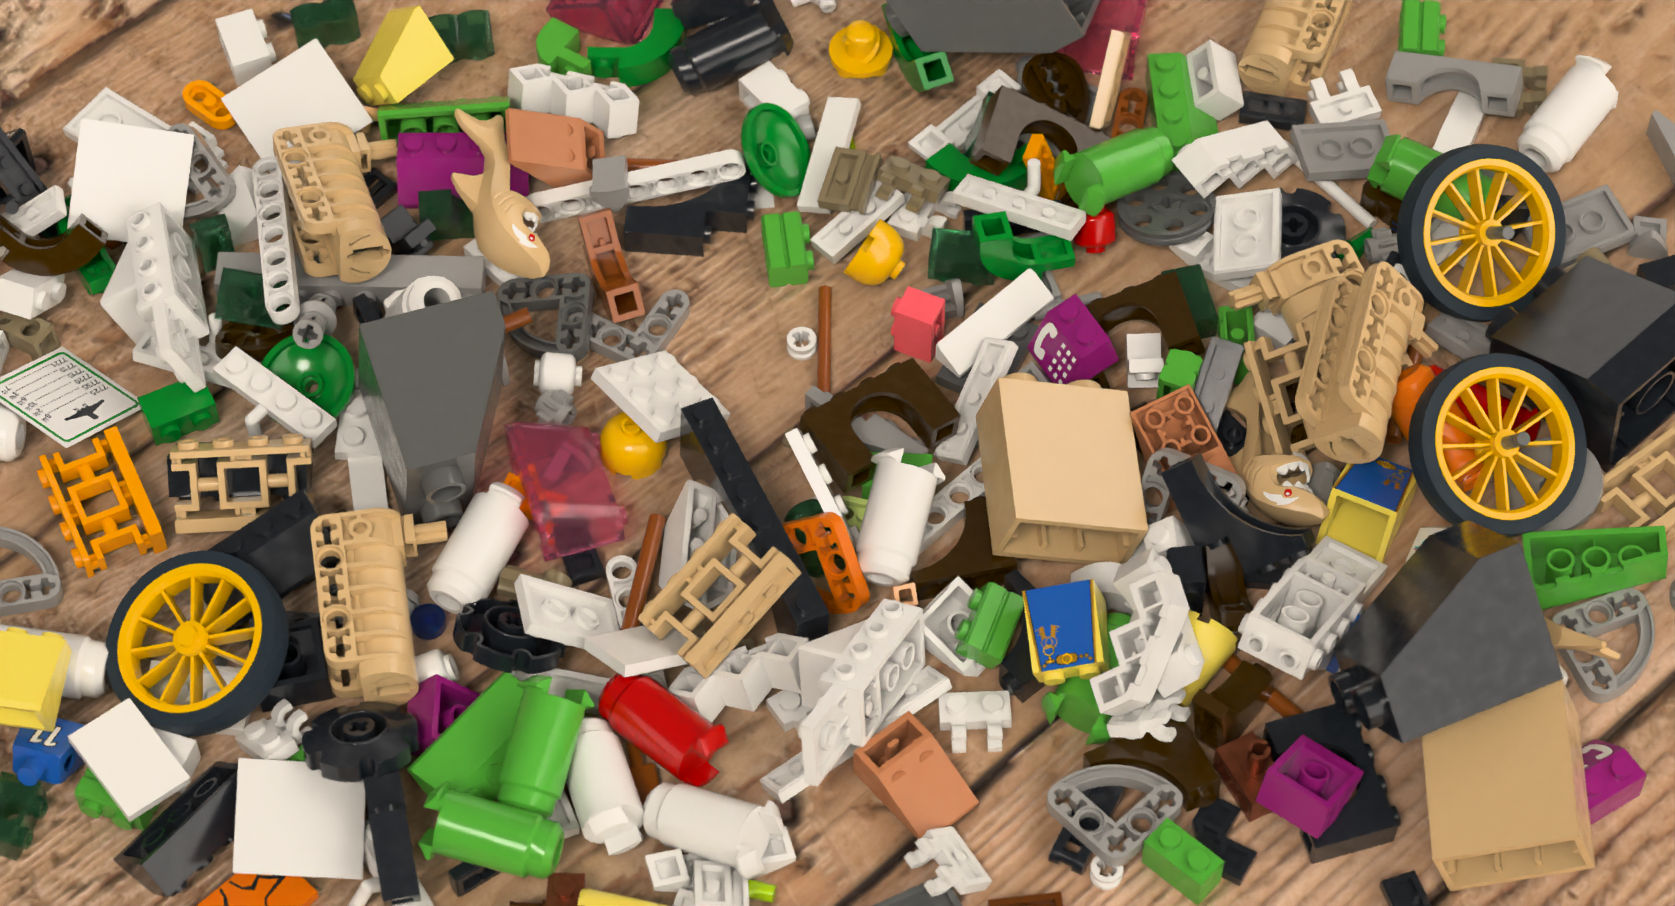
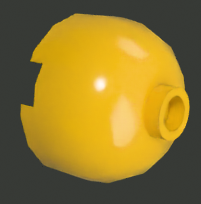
(878, 256)
(629, 449)

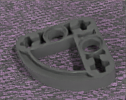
(563, 299)

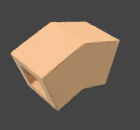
(904, 590)

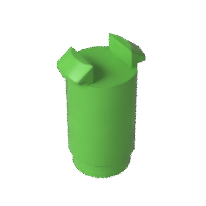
(1400, 163)
(1114, 168)
(1075, 698)
(541, 746)
(492, 834)

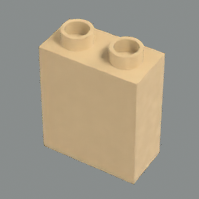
(1060, 471)
(1509, 792)

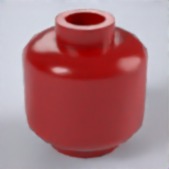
(1097, 232)

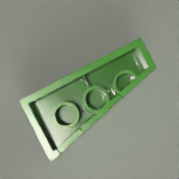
(1593, 561)

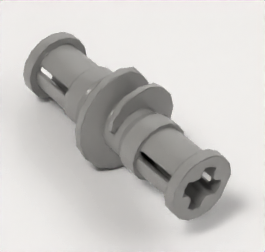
(315, 320)

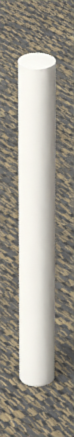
(1343, 199)

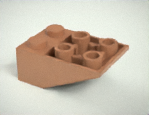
(553, 146)
(1178, 424)
(913, 776)

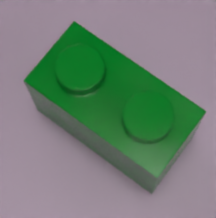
(177, 412)

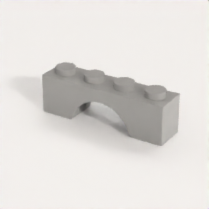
(1417, 76)

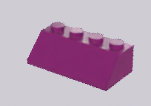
(429, 160)

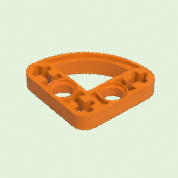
(818, 539)

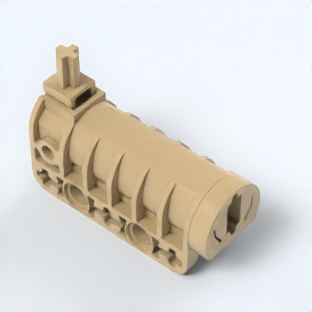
(1289, 41)
(333, 199)
(1296, 284)
(1360, 361)
(370, 600)

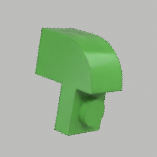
(559, 48)

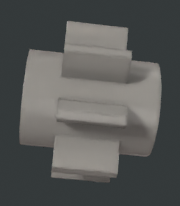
(1380, 245)
(555, 408)

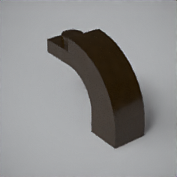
(54, 254)
(1225, 586)

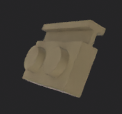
(849, 180)

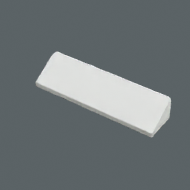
(995, 319)

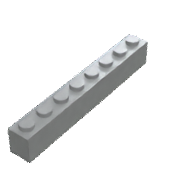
(465, 272)

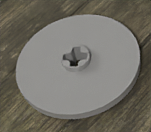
(1584, 501)

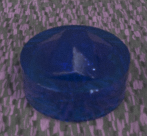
(428, 621)

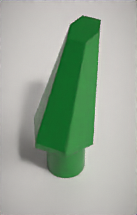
(1357, 243)

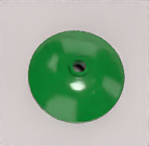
(775, 149)
(324, 365)

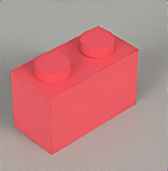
(918, 323)

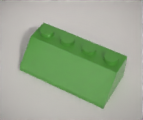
(1173, 103)
(436, 116)
(473, 745)

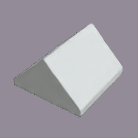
(242, 209)

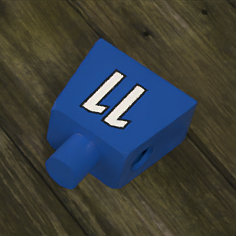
(46, 754)

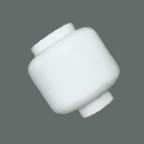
(557, 372)
(436, 663)

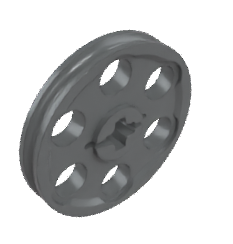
(1164, 210)

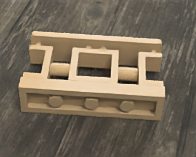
(1273, 393)
(1638, 469)
(239, 509)
(740, 608)

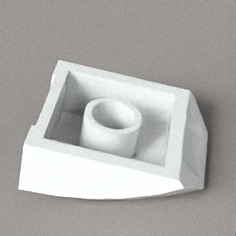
(941, 621)

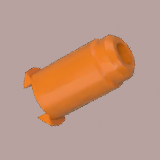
(1409, 388)

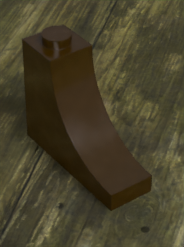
(969, 559)
(1232, 706)
(1177, 761)

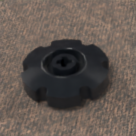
(1308, 222)
(497, 638)
(360, 741)

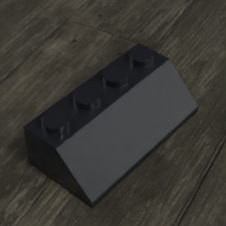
(240, 480)
(277, 547)
(185, 833)

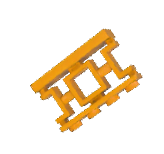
(127, 493)

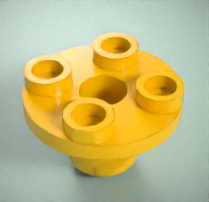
(860, 50)

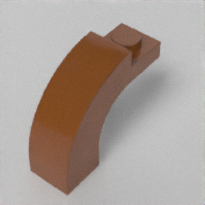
(608, 268)

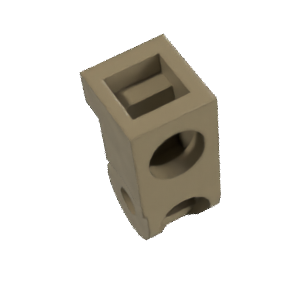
(30, 336)

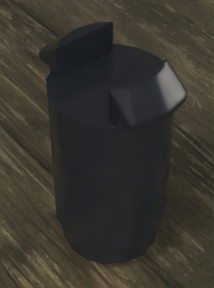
(730, 48)

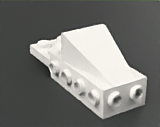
(161, 292)
(1310, 608)
(855, 682)

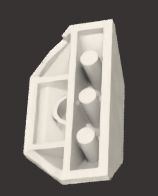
(689, 527)

